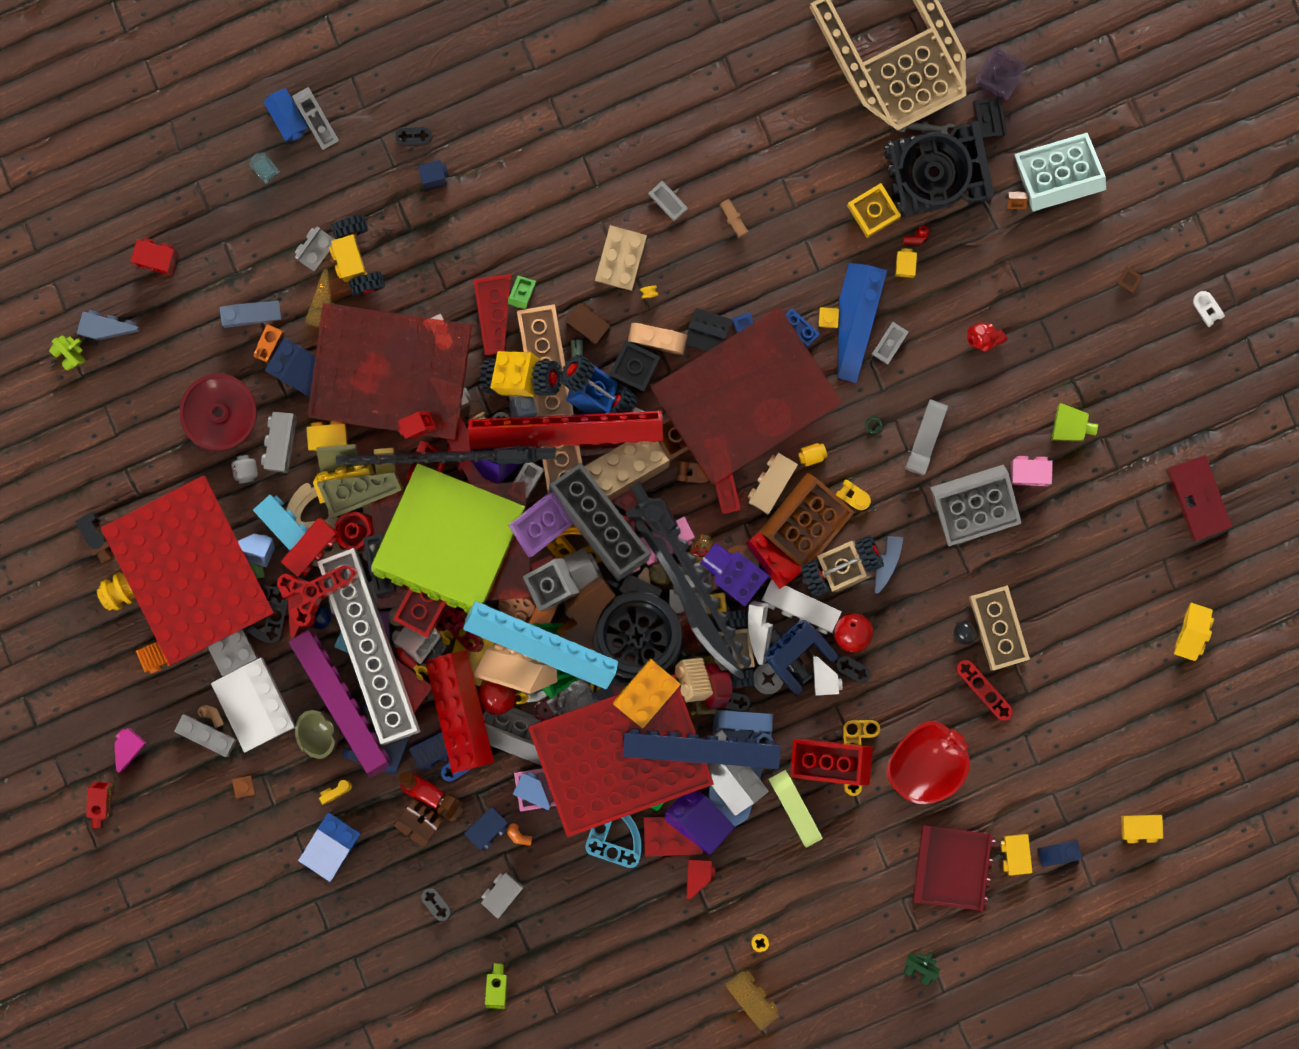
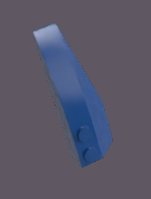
(856, 316)

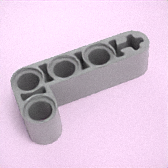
(926, 437)

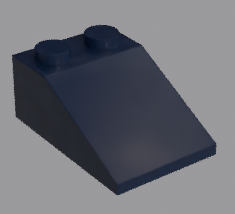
(293, 366)

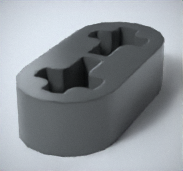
(432, 907)

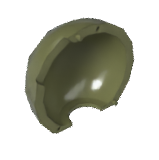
(317, 733)

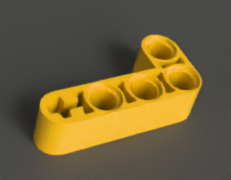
(856, 738)

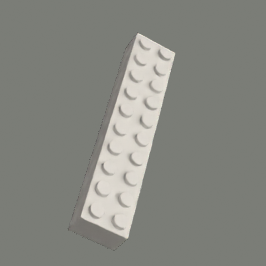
(370, 651)

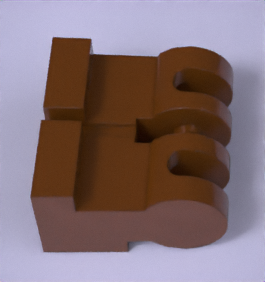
(421, 832)

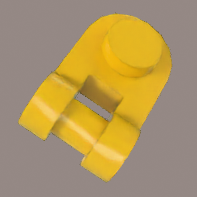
(859, 500)
(329, 795)

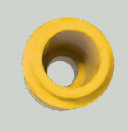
(812, 454)

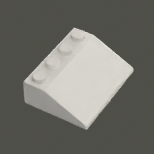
(253, 704)

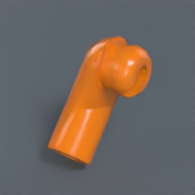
(517, 837)

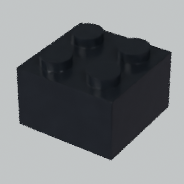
(634, 366)

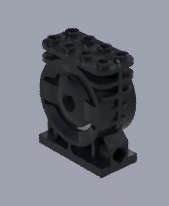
(903, 151)

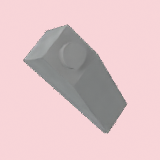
(315, 118)

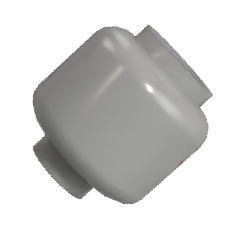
(244, 469)

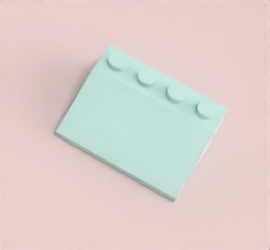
(1060, 171)

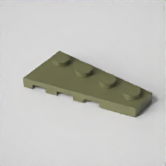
(354, 492)

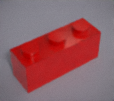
(310, 547)

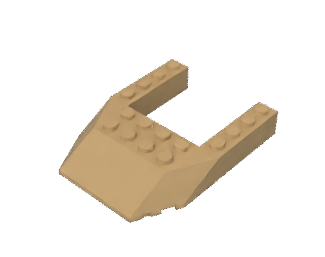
(907, 78)

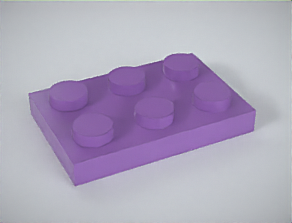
(540, 524)

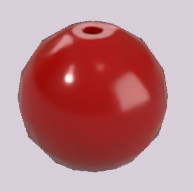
(853, 632)
(496, 698)

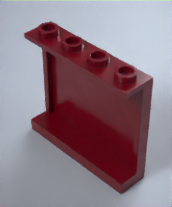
(953, 868)

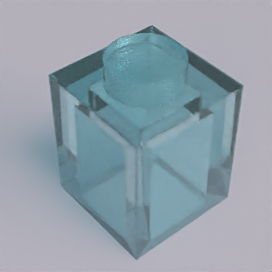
(263, 167)

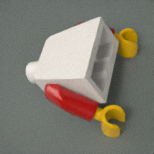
(414, 648)

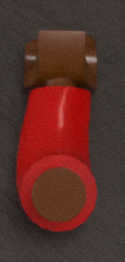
(421, 789)

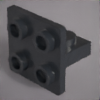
(707, 330)

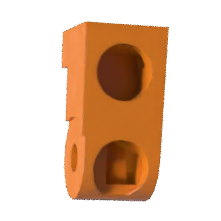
(268, 342)

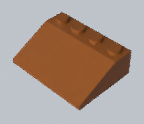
(807, 520)

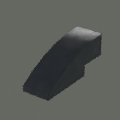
(385, 586)

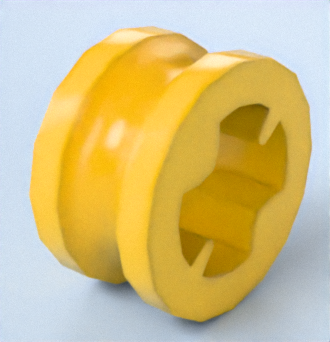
(649, 292)

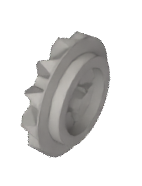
(766, 688)

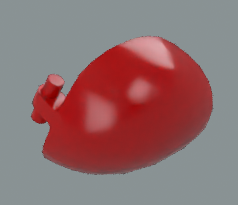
(929, 763)

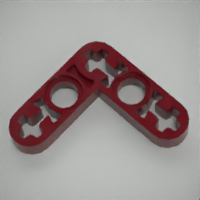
(458, 617)

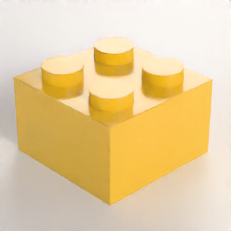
(874, 210)

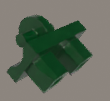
(923, 964)

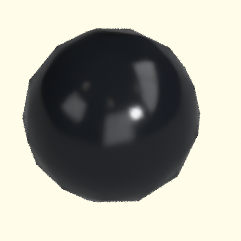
(965, 632)

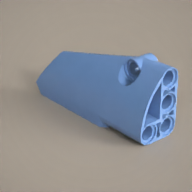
(741, 726)

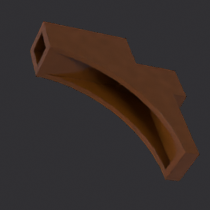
(585, 611)

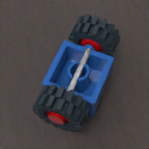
(593, 389)

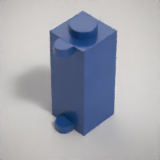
(286, 115)

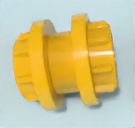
(115, 592)

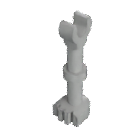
(925, 127)

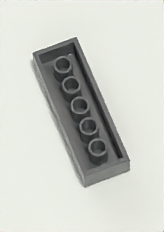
(600, 522)

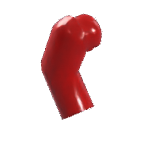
(918, 238)

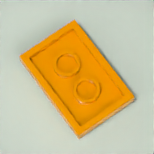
(646, 693)

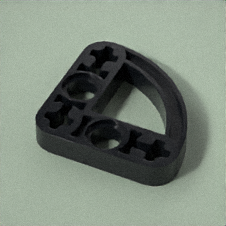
(275, 605)

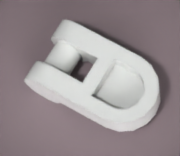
(1204, 301)

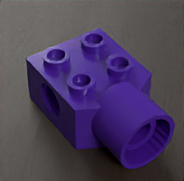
(734, 573)

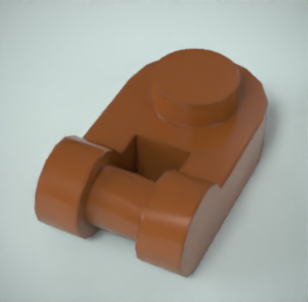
(698, 474)

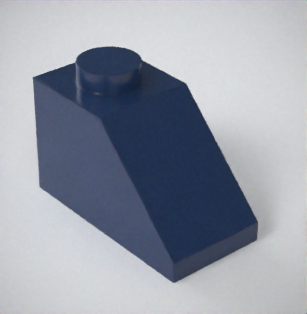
(1060, 853)

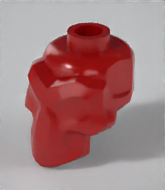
(985, 336)

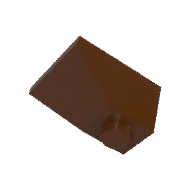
(672, 442)

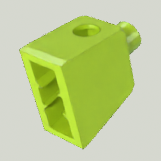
(1072, 424)
(496, 997)

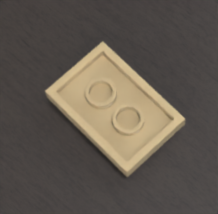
(620, 258)

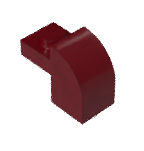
(720, 684)

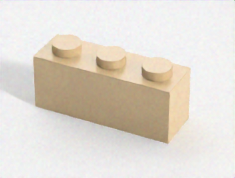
(772, 483)

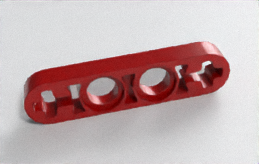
(987, 687)

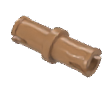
(734, 218)

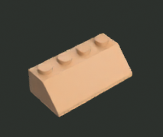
(515, 670)

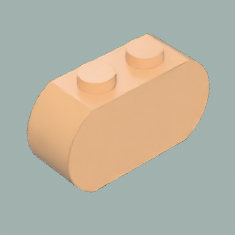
(657, 338)

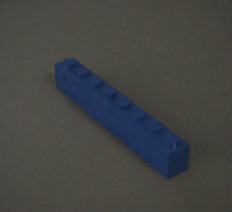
(701, 750)

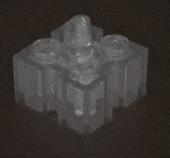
(572, 698)

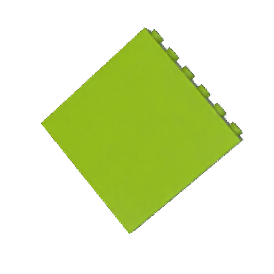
(447, 539)

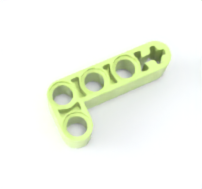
(795, 808)

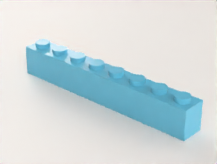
(540, 645)

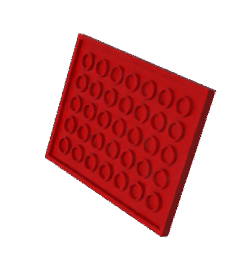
(187, 570)
(592, 777)

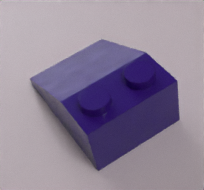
(699, 821)

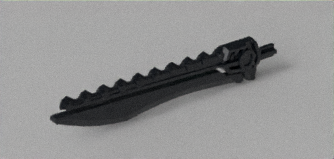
(502, 455)
(663, 523)

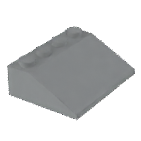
(976, 505)

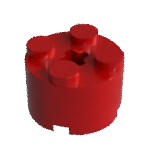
(348, 535)

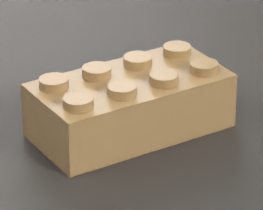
(627, 466)
(999, 628)

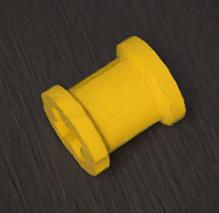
(761, 948)

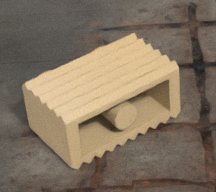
(693, 680)

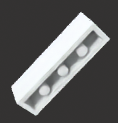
(801, 606)

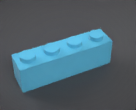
(280, 521)

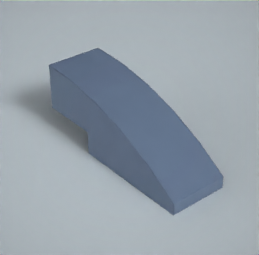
(890, 560)

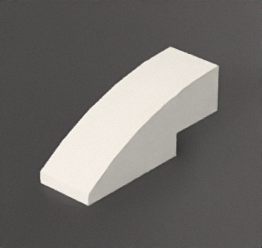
(759, 630)

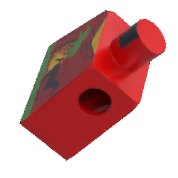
(99, 795)

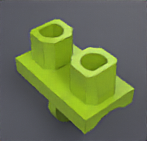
(69, 349)

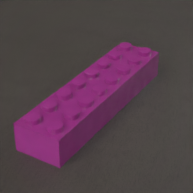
(340, 706)

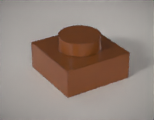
(1017, 200)
(243, 786)

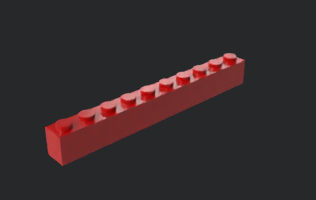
(566, 430)

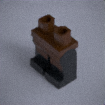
(94, 537)

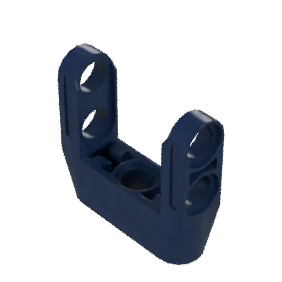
(792, 646)
(394, 750)

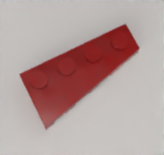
(492, 305)

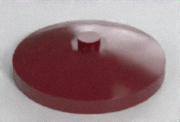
(218, 412)

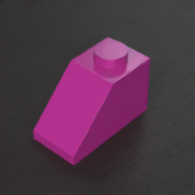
(127, 747)

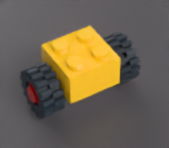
(349, 259)
(520, 375)

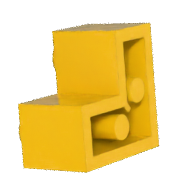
(1194, 632)

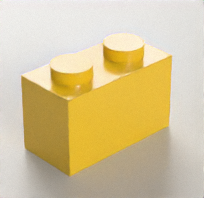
(326, 435)
(1142, 827)
(1017, 854)

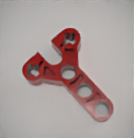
(310, 604)

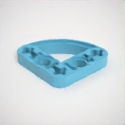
(600, 838)

